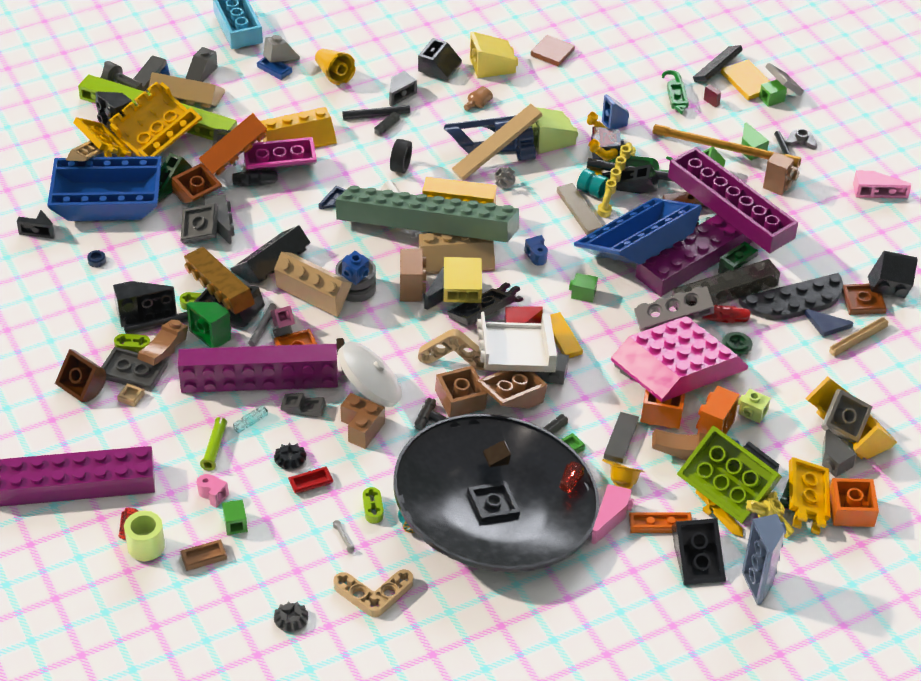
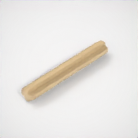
(858, 336)

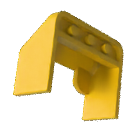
(874, 437)

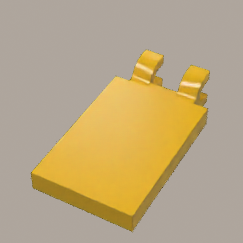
(102, 137)
(809, 494)

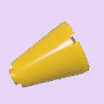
(336, 65)

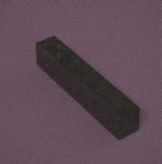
(736, 282)

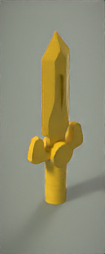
(723, 516)

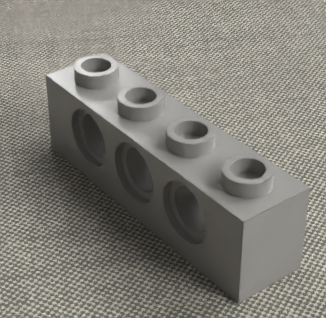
(703, 307)

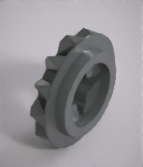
(295, 622)

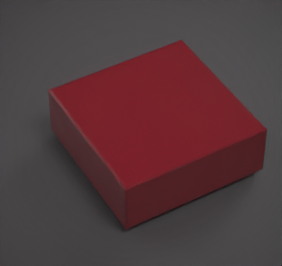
(712, 95)

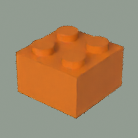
(718, 411)
(853, 502)

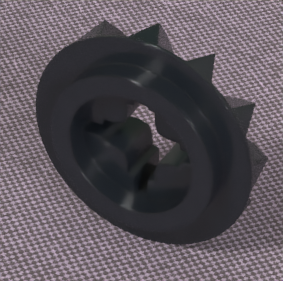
(298, 456)

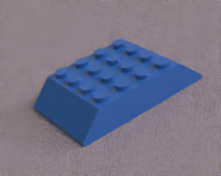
(105, 188)
(643, 231)

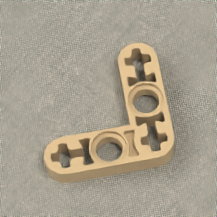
(453, 341)
(375, 597)

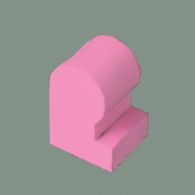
(282, 317)
(212, 489)

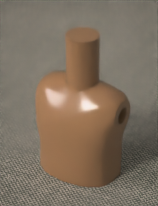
(478, 98)

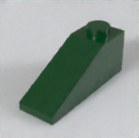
(171, 167)

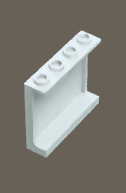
(517, 345)

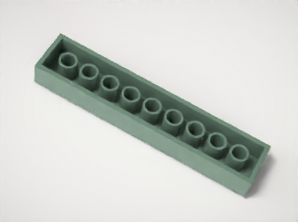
(428, 213)

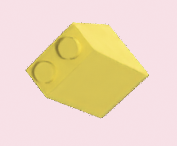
(491, 56)

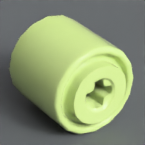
(144, 535)

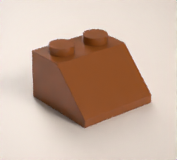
(194, 183)

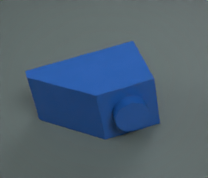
(614, 113)

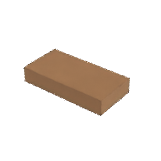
(203, 555)

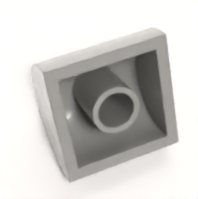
(846, 416)

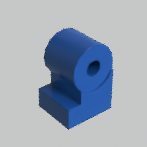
(536, 250)

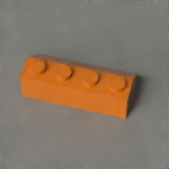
(233, 144)

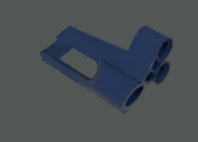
(522, 144)

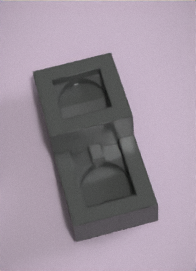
(299, 405)

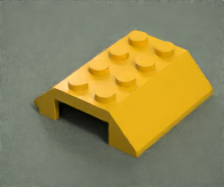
(154, 121)

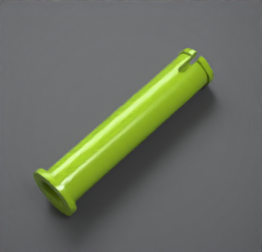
(208, 462)

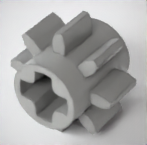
(504, 177)

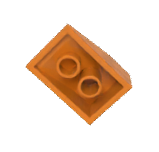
(662, 413)

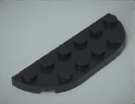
(794, 299)

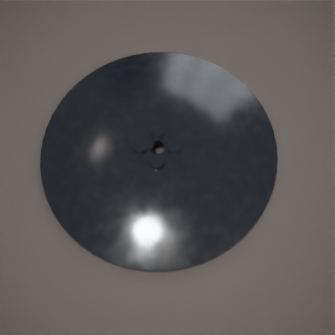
(447, 488)

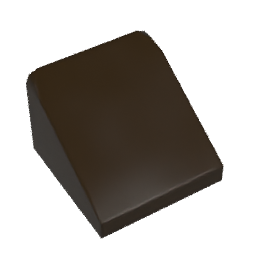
(497, 454)

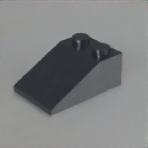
(244, 317)
(699, 551)

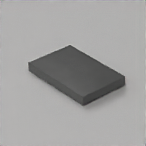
(125, 368)

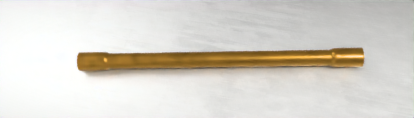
(743, 149)

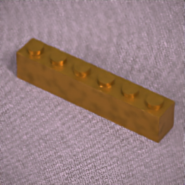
(218, 280)

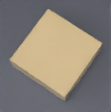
(130, 395)

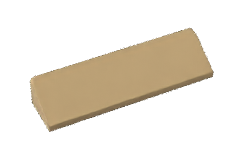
(83, 152)

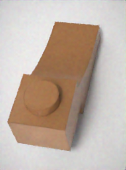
(164, 343)
(676, 444)

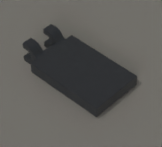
(491, 302)

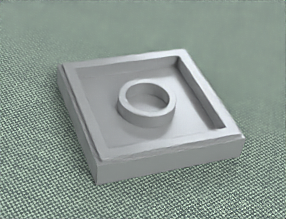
(784, 79)

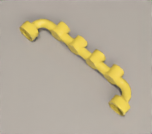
(627, 150)

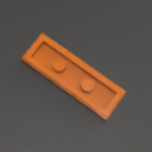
(655, 521)

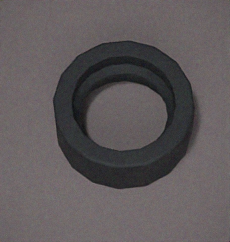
(401, 155)

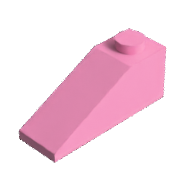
(878, 185)
(612, 511)

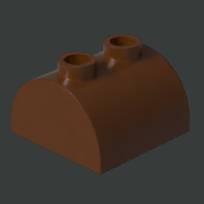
(80, 376)

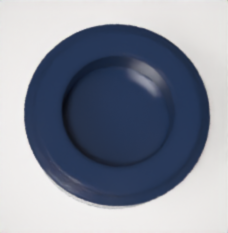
(96, 258)

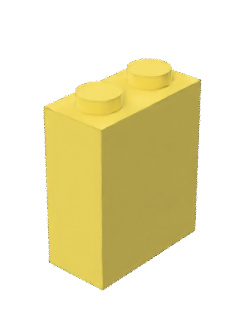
(462, 280)

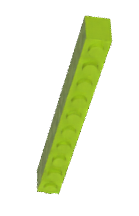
(204, 128)

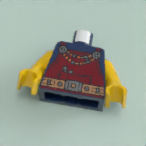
(604, 142)

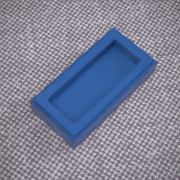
(275, 69)

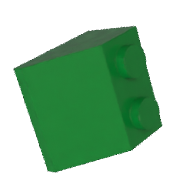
(209, 323)

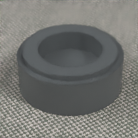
(282, 331)

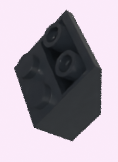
(438, 59)
(110, 104)

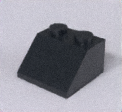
(893, 274)

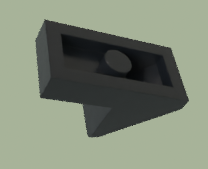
(36, 227)

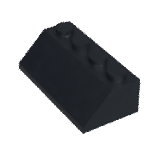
(264, 259)

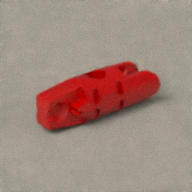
(728, 314)

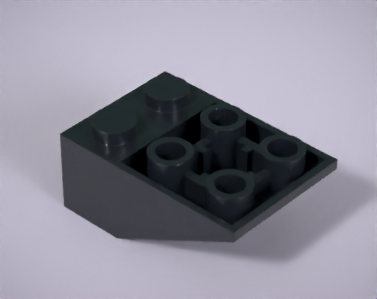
(143, 301)

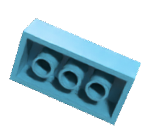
(238, 22)

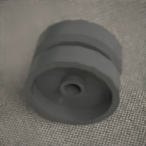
(365, 288)

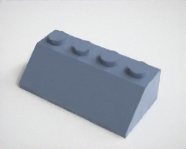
(763, 555)

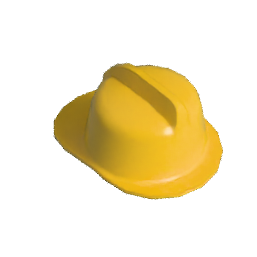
(622, 475)

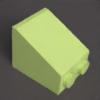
(553, 131)

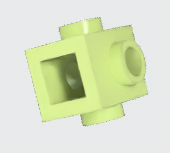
(754, 405)

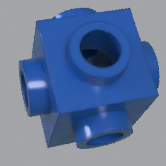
(355, 267)

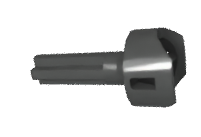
(114, 73)

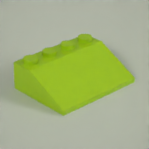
(728, 474)

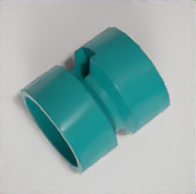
(592, 183)

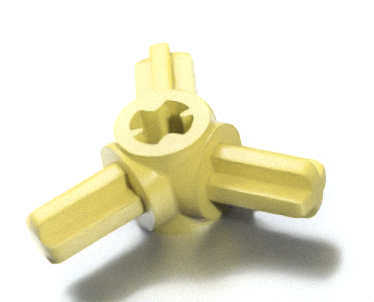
(770, 506)

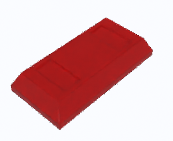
(310, 480)

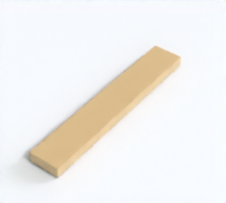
(497, 142)

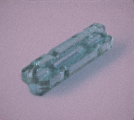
(250, 419)

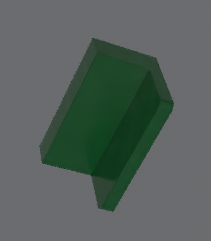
(737, 257)

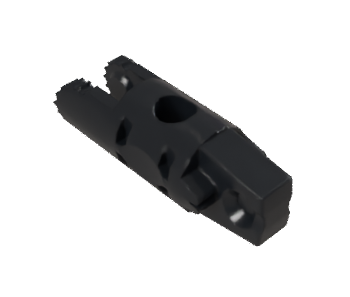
(254, 178)

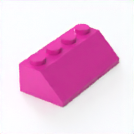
(280, 154)

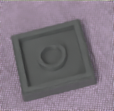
(199, 223)

